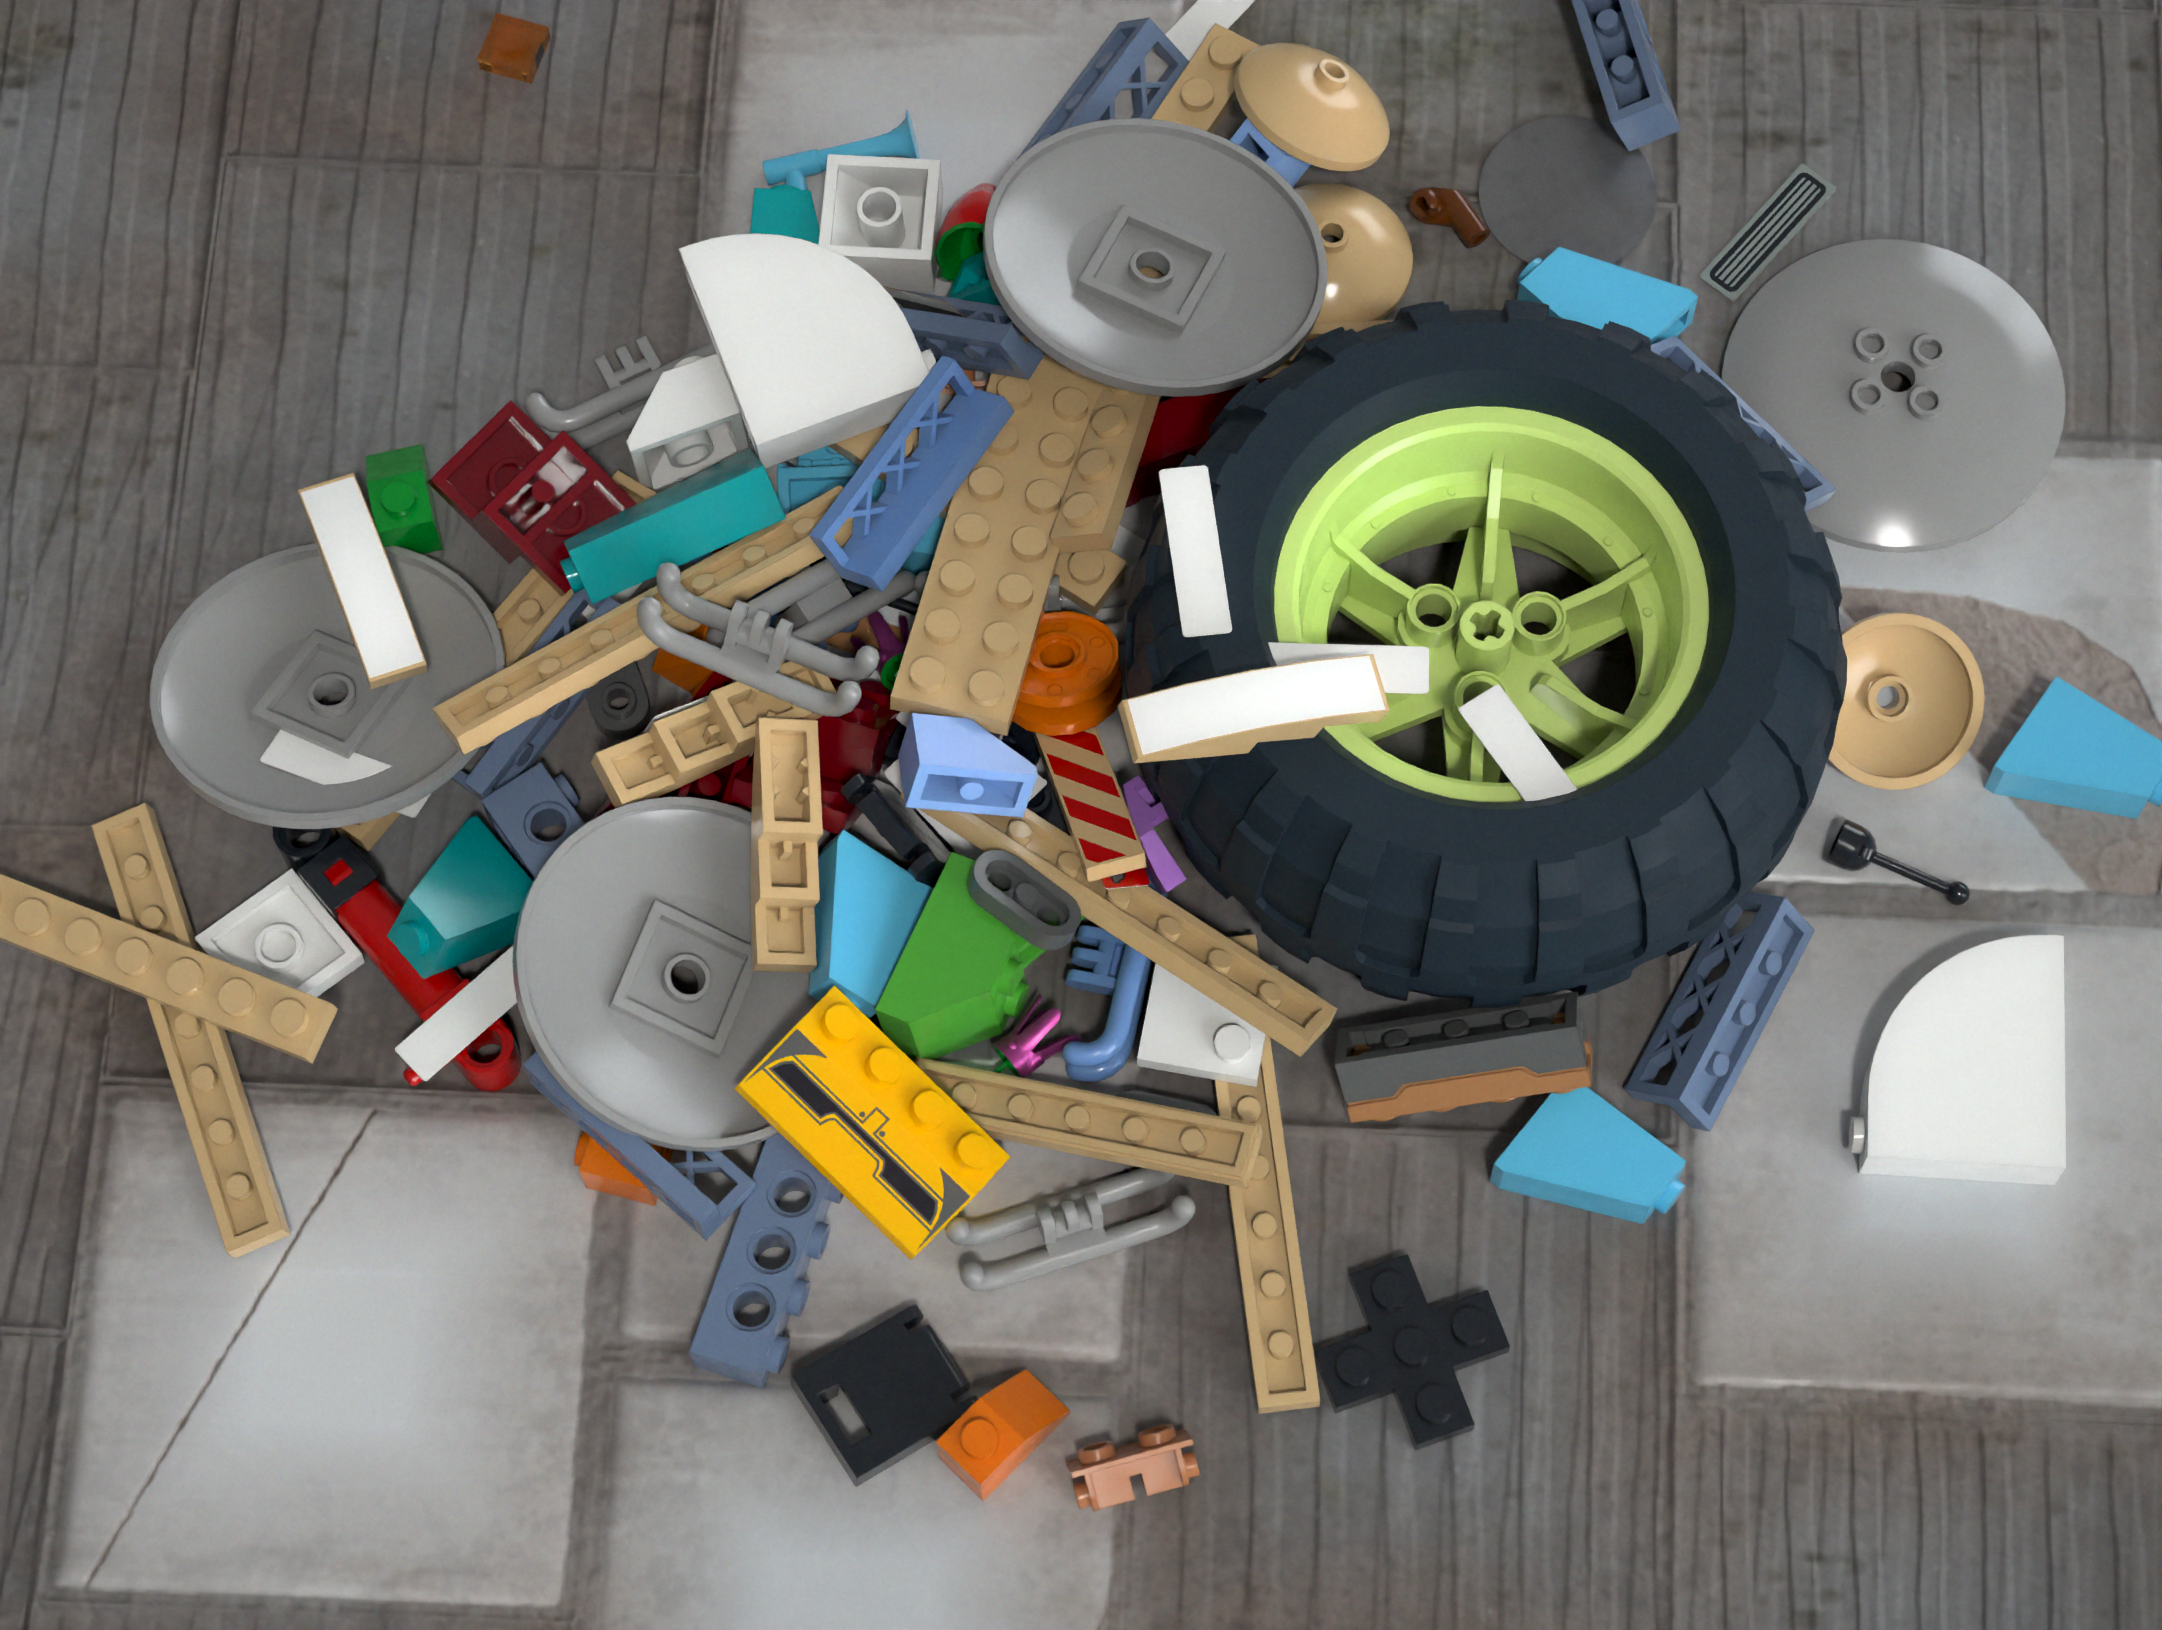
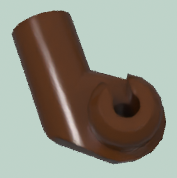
(1449, 209)

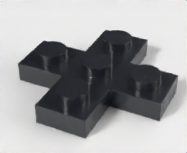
(1411, 1351)

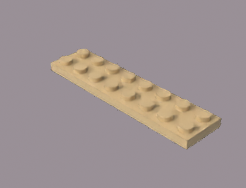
(997, 556)

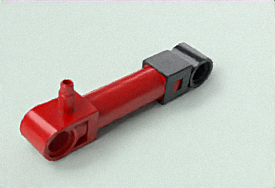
(367, 911)

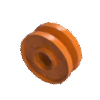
(1070, 676)

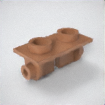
(1109, 1469)

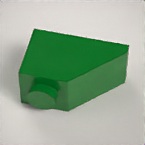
(403, 500)

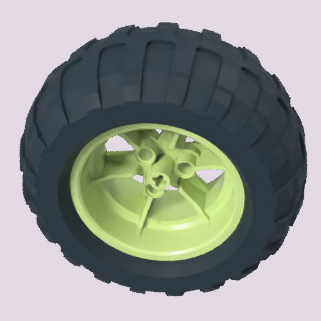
(1547, 445)

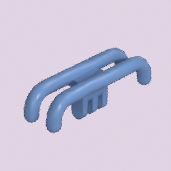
(1116, 973)

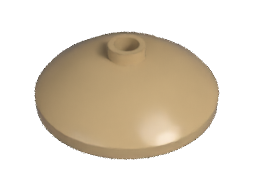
(1312, 106)
(1371, 260)
(1932, 709)

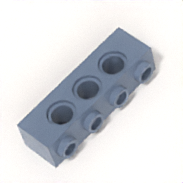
(1627, 70)
(526, 808)
(720, 1340)

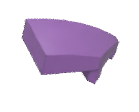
(1145, 815)

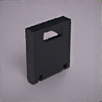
(901, 826)
(897, 1387)

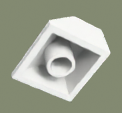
(884, 217)
(686, 424)

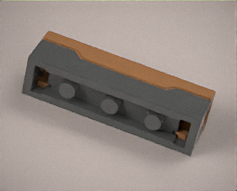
(1464, 1058)

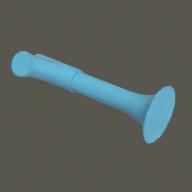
(796, 167)

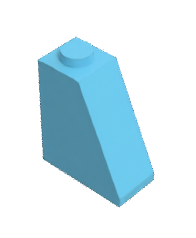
(1602, 292)
(2080, 757)
(861, 920)
(1590, 1159)

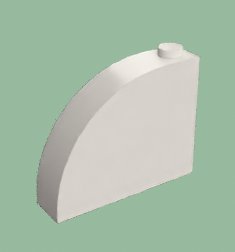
(803, 341)
(1972, 1071)

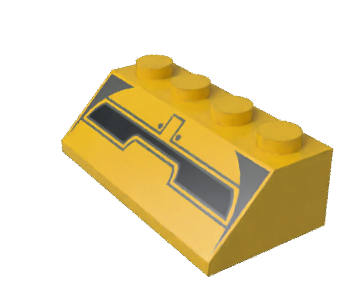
(872, 1123)

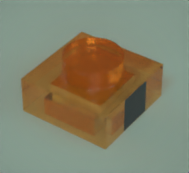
(513, 48)

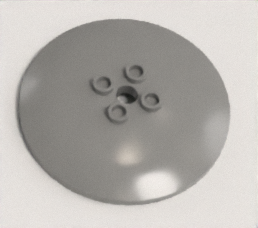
(1154, 193)
(1917, 462)
(275, 642)
(595, 961)

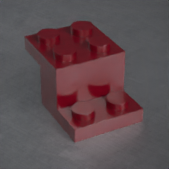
(528, 491)
(846, 748)

